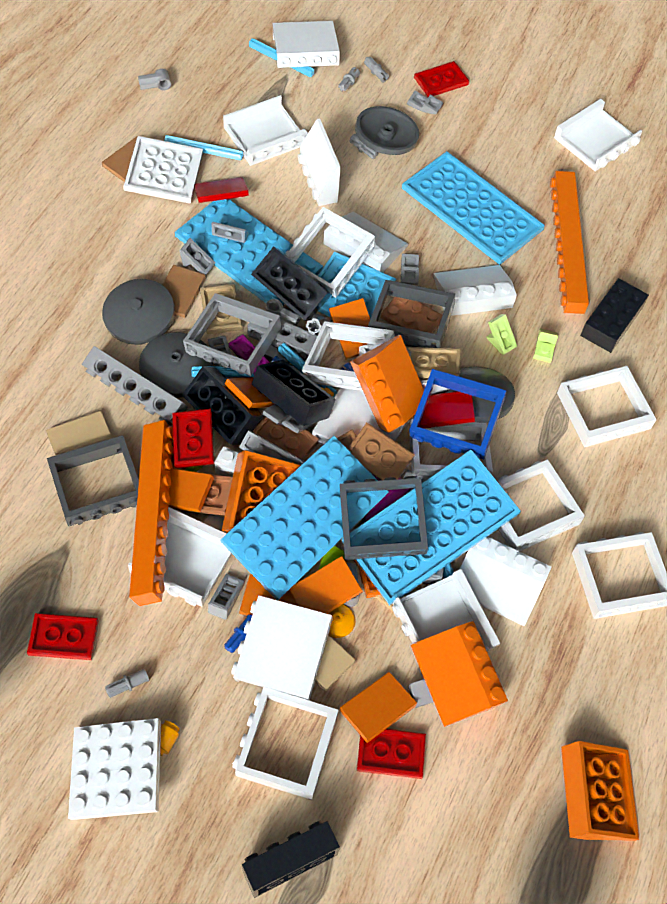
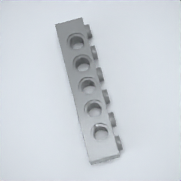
(98, 359)

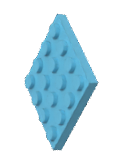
(364, 284)

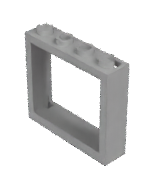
(239, 310)

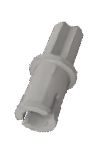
(376, 69)
(349, 79)
(362, 148)
(127, 683)

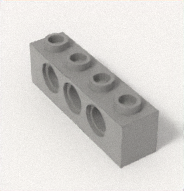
(294, 336)

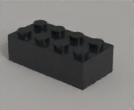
(291, 284)
(614, 315)
(293, 392)
(229, 414)
(290, 858)

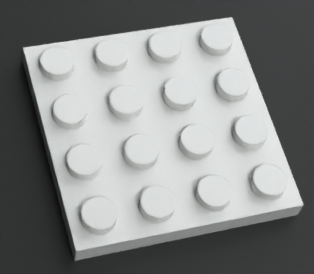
(163, 169)
(115, 769)

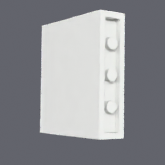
(306, 44)
(263, 130)
(595, 136)
(348, 413)
(192, 558)
(442, 608)
(282, 647)

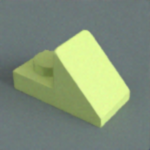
(501, 335)
(545, 345)

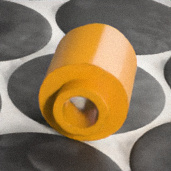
(169, 735)

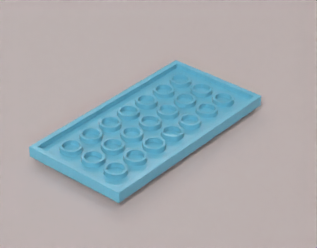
(473, 207)
(234, 257)
(460, 510)
(301, 519)

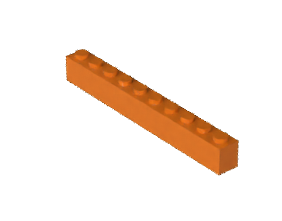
(569, 243)
(152, 515)

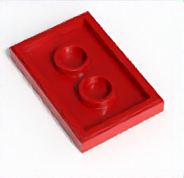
(441, 79)
(221, 189)
(448, 410)
(193, 438)
(62, 636)
(393, 754)

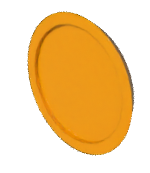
(342, 622)

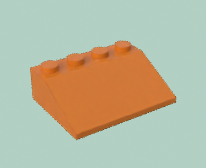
(389, 383)
(252, 482)
(459, 673)
(599, 792)

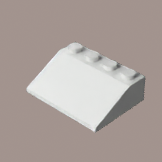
(320, 165)
(383, 254)
(477, 289)
(504, 579)

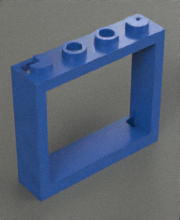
(465, 386)

